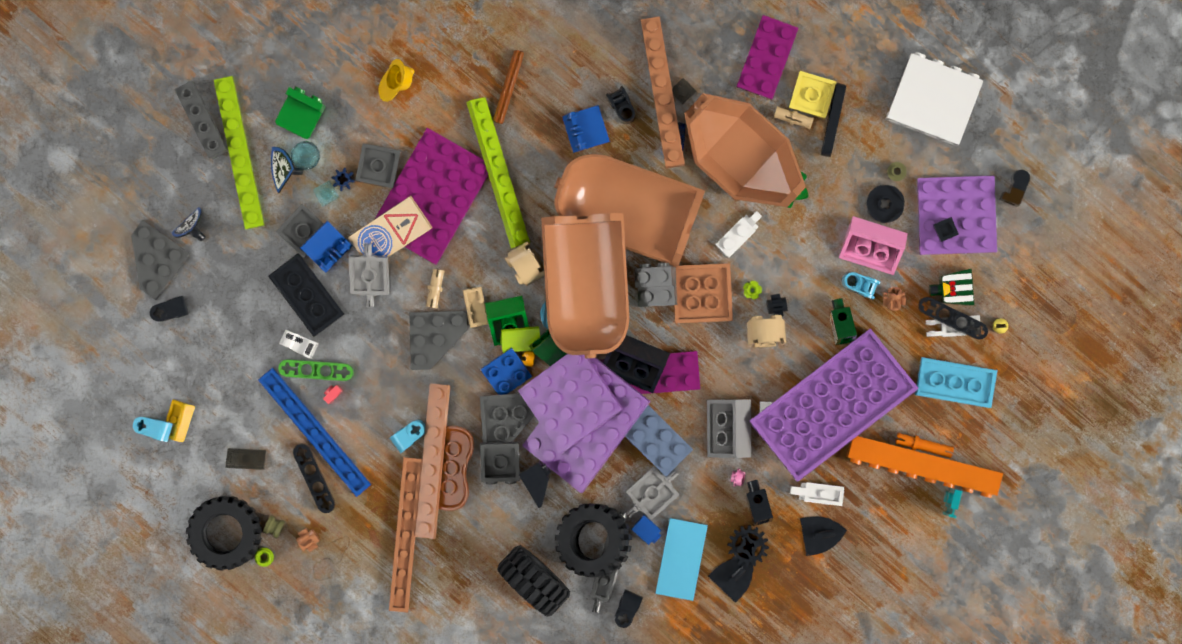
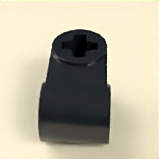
(619, 102)
(172, 309)
(628, 605)

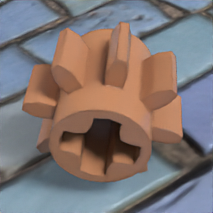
(894, 298)
(308, 540)

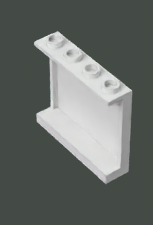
(934, 99)

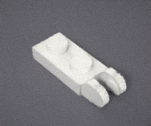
(947, 331)

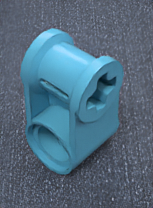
(864, 285)
(154, 428)
(406, 437)

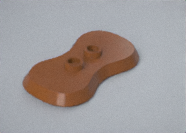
(457, 453)

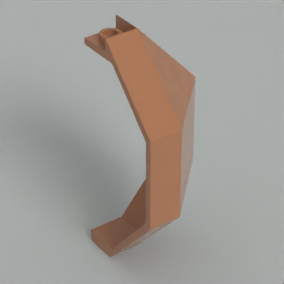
(743, 151)

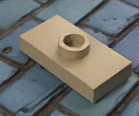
(475, 307)

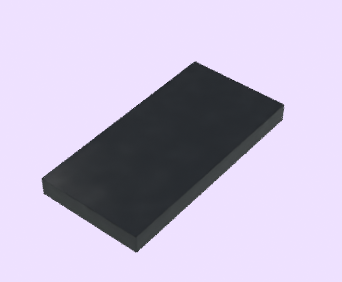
(306, 295)

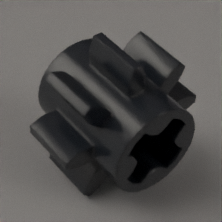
(777, 305)

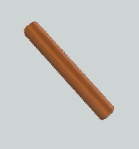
(508, 87)

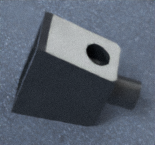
(761, 512)

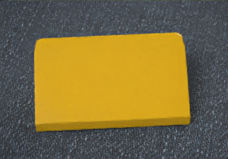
(180, 415)

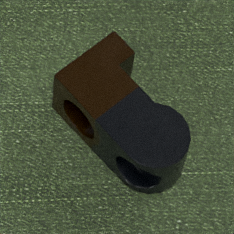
(1019, 183)

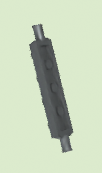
(603, 586)

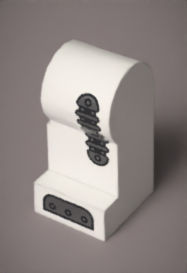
(299, 343)

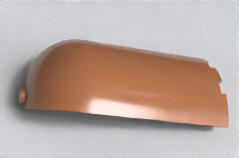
(654, 207)
(586, 282)

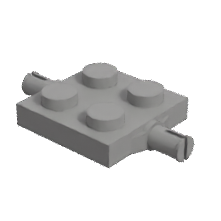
(369, 275)
(652, 493)

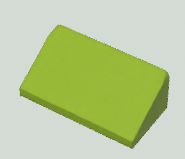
(519, 338)

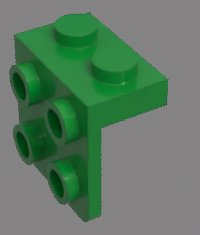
(300, 113)

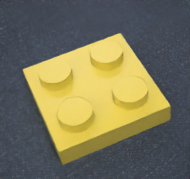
(812, 94)

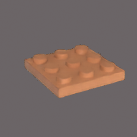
(703, 293)

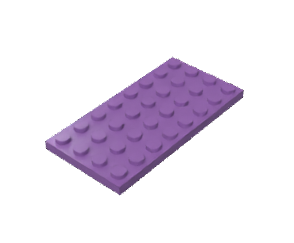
(833, 405)

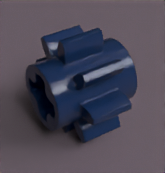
(340, 175)

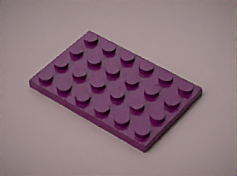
(443, 185)

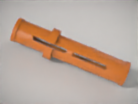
(924, 445)

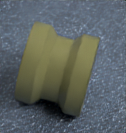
(274, 526)

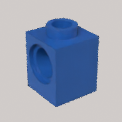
(646, 530)

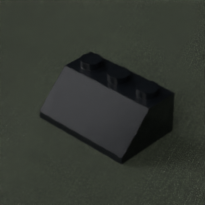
(637, 363)
(536, 481)

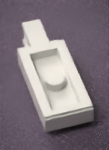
(738, 234)
(819, 493)

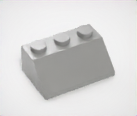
(729, 428)

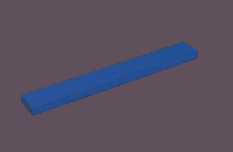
(314, 432)

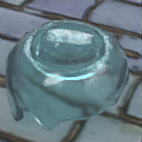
(305, 155)

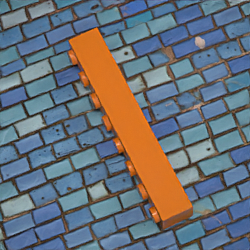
(924, 465)

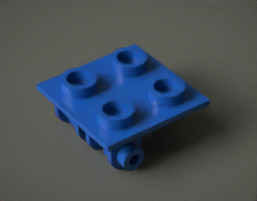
(585, 128)
(326, 246)
(506, 372)

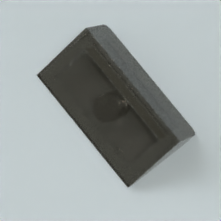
(246, 459)

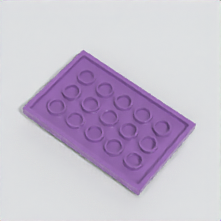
(586, 458)

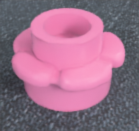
(738, 478)

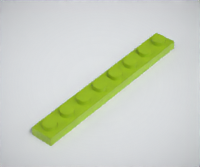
(239, 152)
(498, 172)

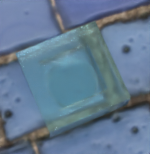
(326, 193)

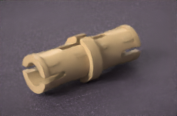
(793, 117)
(435, 288)

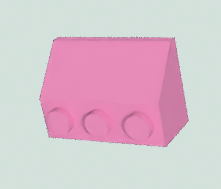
(873, 245)

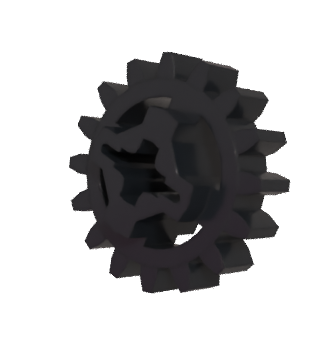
(756, 543)

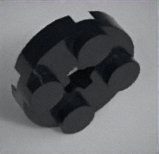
(874, 203)

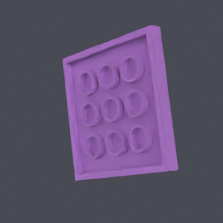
(970, 205)
(570, 400)

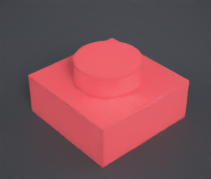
(332, 393)

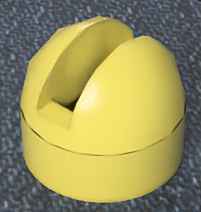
(1000, 321)

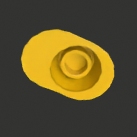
(396, 79)

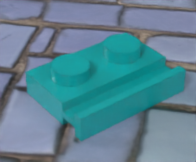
(952, 501)

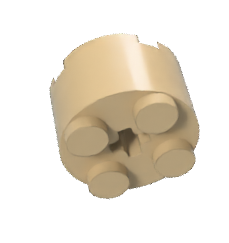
(526, 264)
(766, 331)

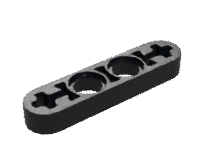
(833, 120)
(954, 315)
(316, 477)

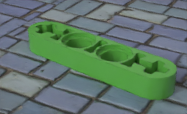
(316, 367)

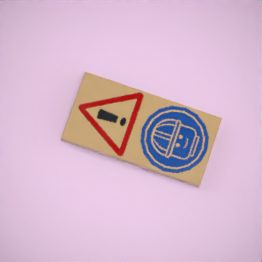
(392, 229)

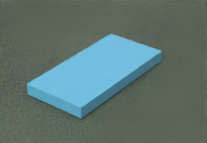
(956, 382)
(681, 559)

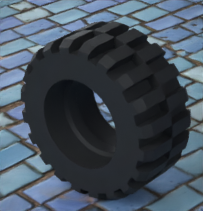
(198, 533)
(569, 540)
(533, 580)

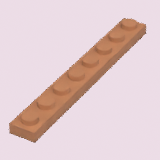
(662, 92)
(432, 461)
(405, 535)

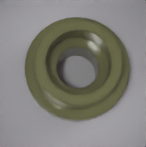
(890, 171)

